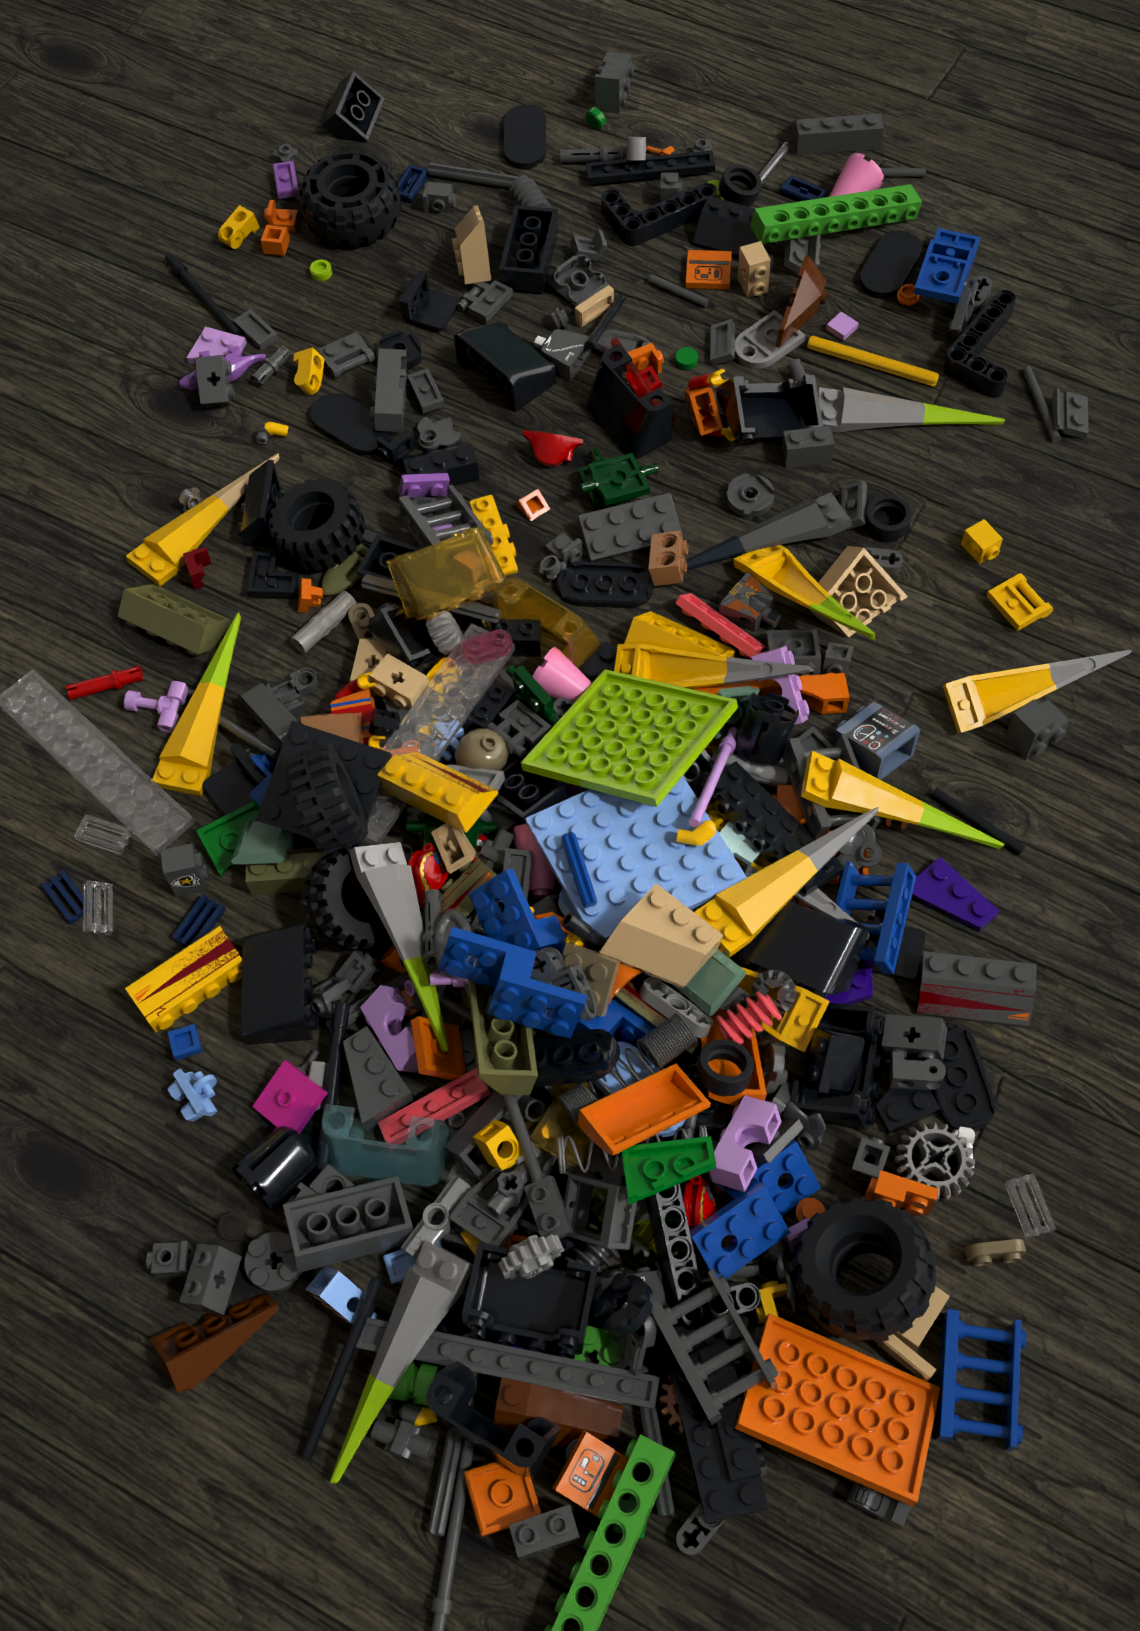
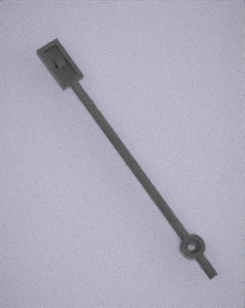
(543, 1192)

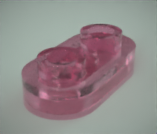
(487, 645)

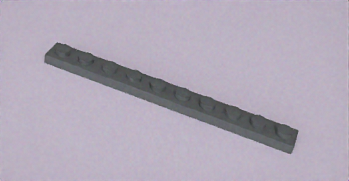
(527, 1366)

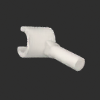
(969, 1134)

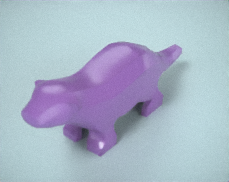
(238, 365)

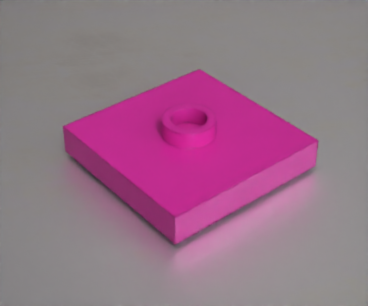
(290, 1098)

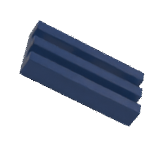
(414, 183)
(801, 191)
(55, 882)
(191, 917)

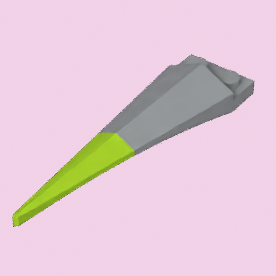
(860, 410)
(393, 894)
(421, 1305)

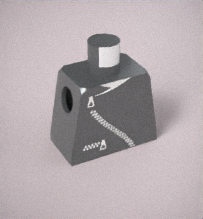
(565, 351)

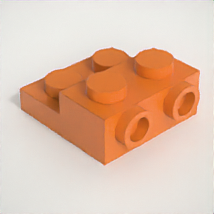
(903, 1193)

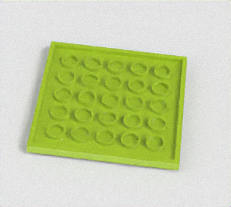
(630, 737)

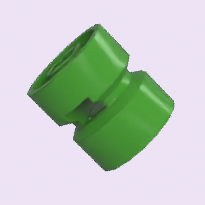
(415, 1383)

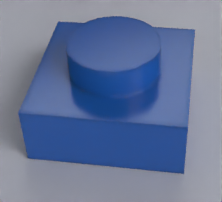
(185, 1042)

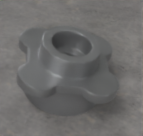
(189, 494)

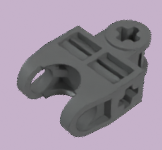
(558, 974)

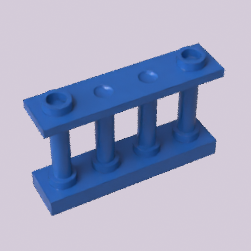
(895, 905)
(952, 1392)

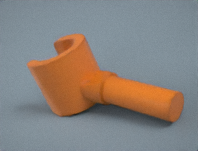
(667, 151)

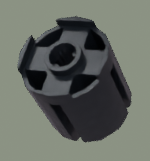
(781, 720)
(276, 1165)

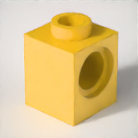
(982, 541)
(489, 1140)

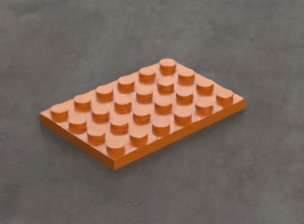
(841, 1410)

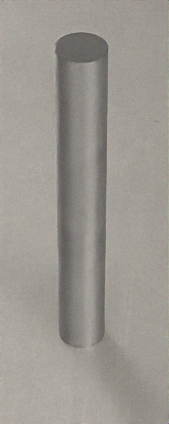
(774, 161)

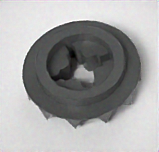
(773, 979)

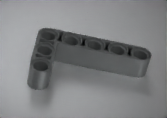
(268, 712)

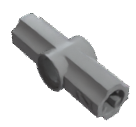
(444, 1204)

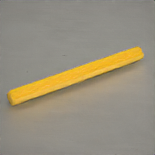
(873, 361)

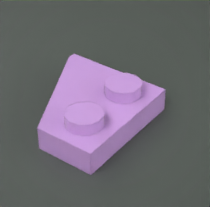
(216, 343)

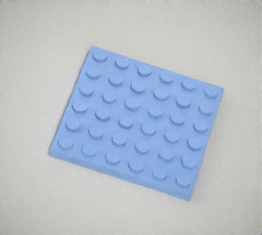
(631, 850)

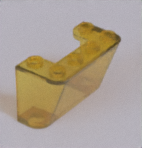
(446, 574)
(522, 601)

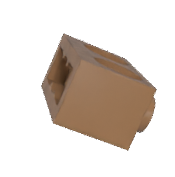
(667, 558)

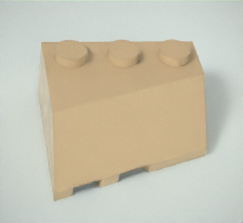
(471, 248)
(859, 587)
(663, 938)

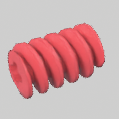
(748, 1018)

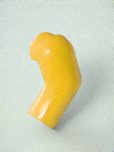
(698, 836)

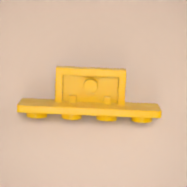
(488, 515)

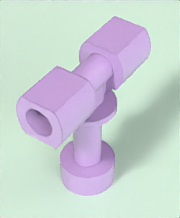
(166, 705)

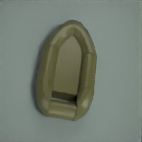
(344, 574)

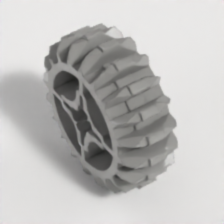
(922, 1140)

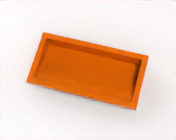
(756, 1086)
(641, 1110)

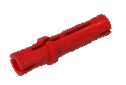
(116, 679)

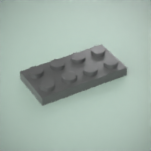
(627, 526)

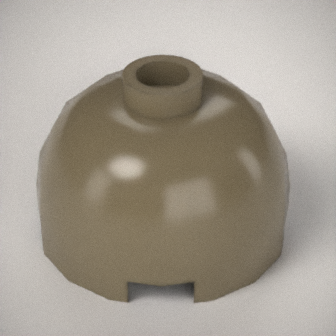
(482, 750)

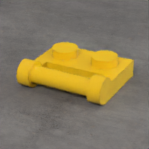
(1015, 606)

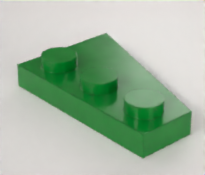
(223, 835)
(665, 1164)

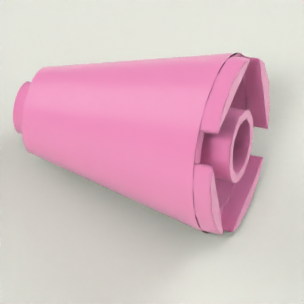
(858, 176)
(561, 677)
(542, 877)

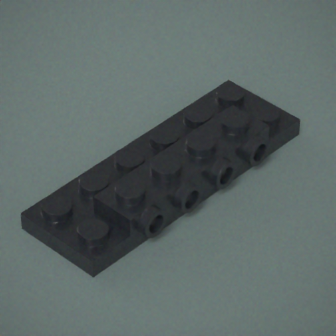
(764, 821)
(721, 1457)

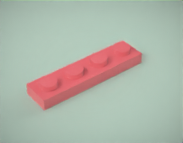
(714, 621)
(436, 1105)

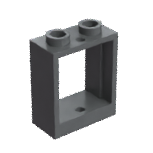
(618, 1213)

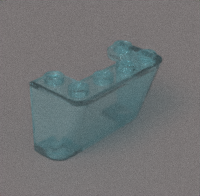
(415, 1163)

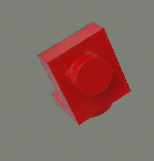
(649, 376)

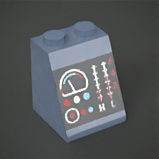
(879, 739)

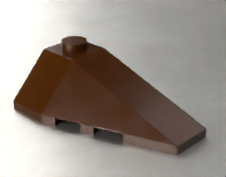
(804, 300)
(197, 1350)
(523, 1401)

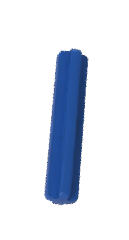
(579, 870)

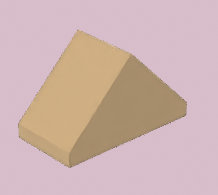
(453, 847)

